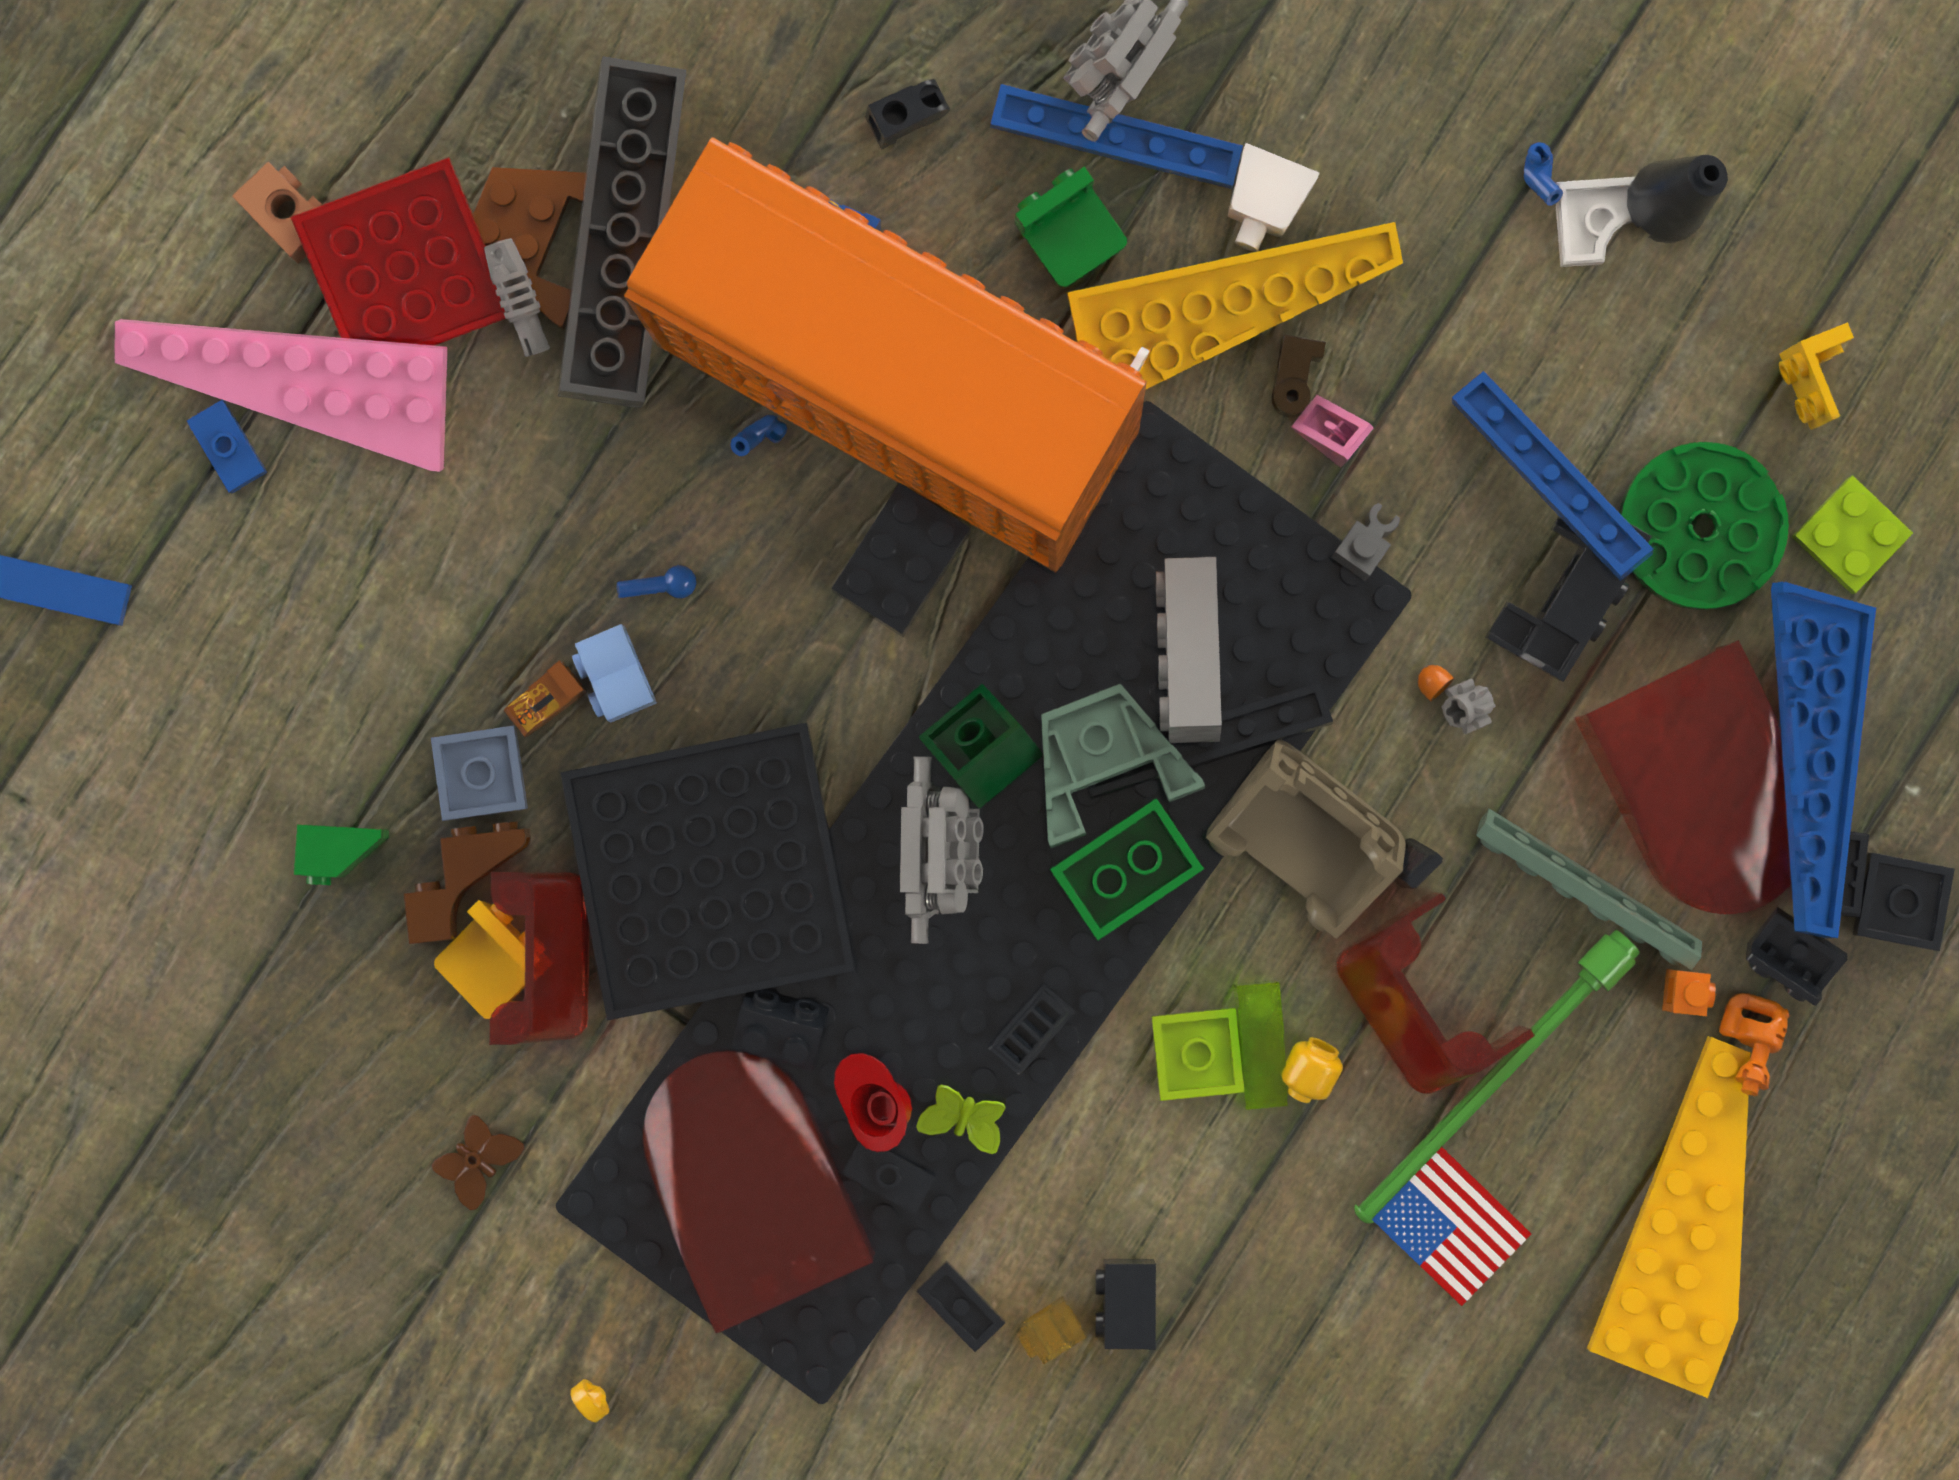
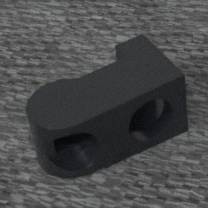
(906, 112)

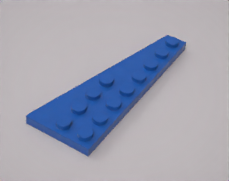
(1822, 691)

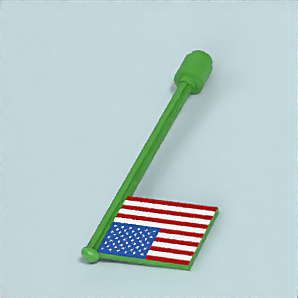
(1433, 1202)

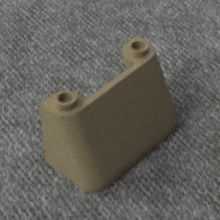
(1311, 836)

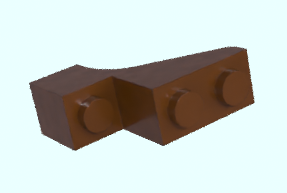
(466, 861)

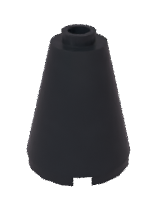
(1675, 196)

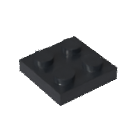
(1904, 901)

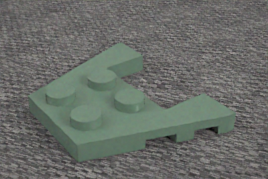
(1099, 741)

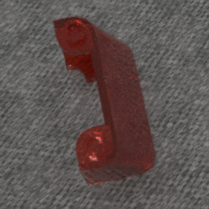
(554, 957)

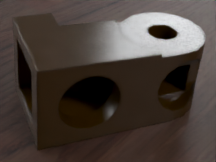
(1290, 385)

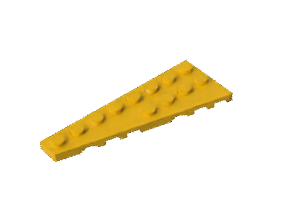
(1223, 302)

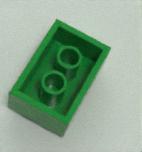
(1126, 869)

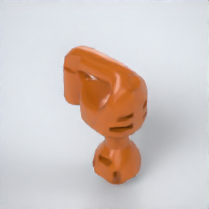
(1760, 1036)

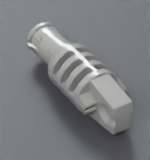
(516, 294)

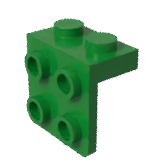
(1069, 227)

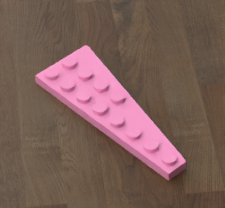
(346, 388)

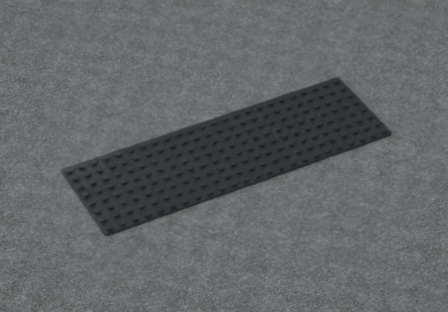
(936, 1006)

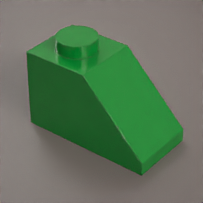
(333, 851)

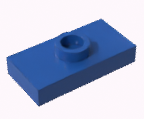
(226, 446)

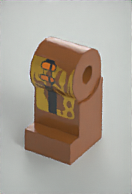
(545, 699)

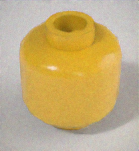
(1312, 1070)

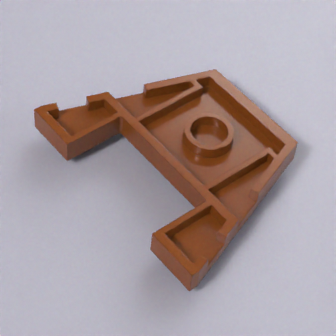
(528, 210)

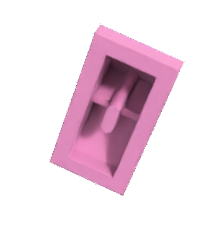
(1332, 429)

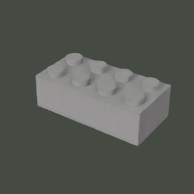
(1192, 650)

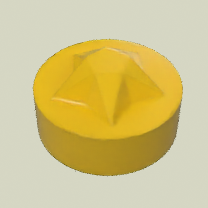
(590, 1400)

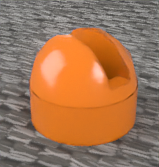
(1434, 681)

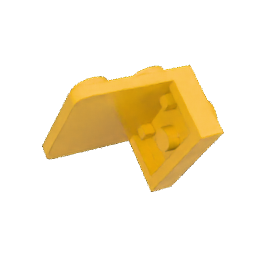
(485, 960)

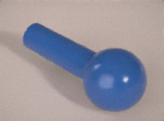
(677, 582)

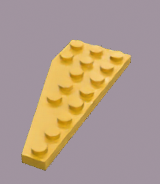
(1682, 1264)

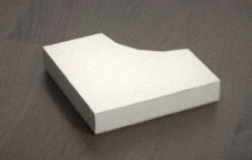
(1589, 217)

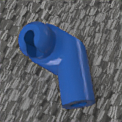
(754, 434)

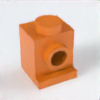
(1688, 992)

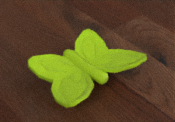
(954, 1110)

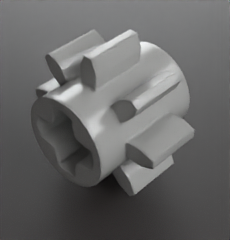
(1468, 706)

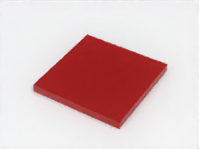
(402, 260)

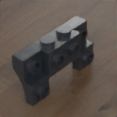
(1568, 616)

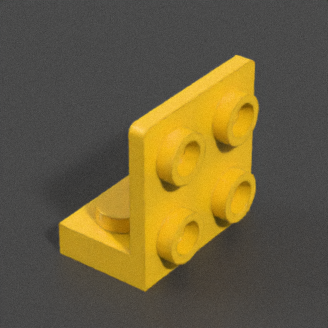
(1802, 370)

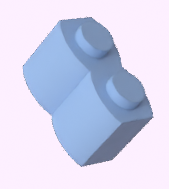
(614, 674)

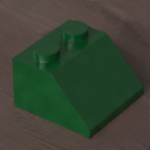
(981, 745)

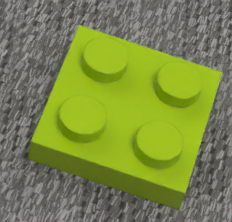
(1852, 535)
(1197, 1054)

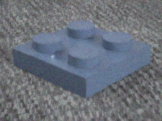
(479, 773)

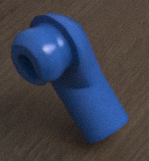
(1539, 172)

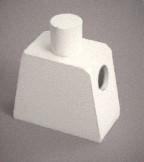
(1267, 195)

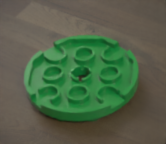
(1746, 518)

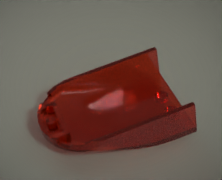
(1700, 781)
(748, 1186)

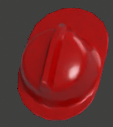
(872, 1102)

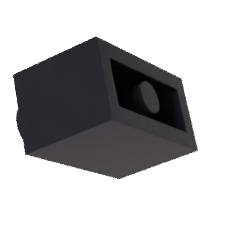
(1128, 1304)

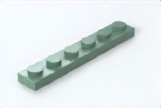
(1600, 896)

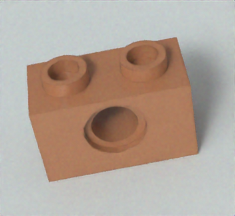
(262, 198)

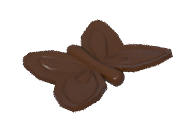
(475, 1156)

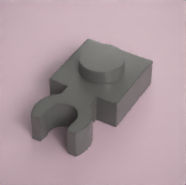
(1365, 544)

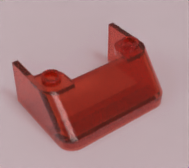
(1398, 1017)

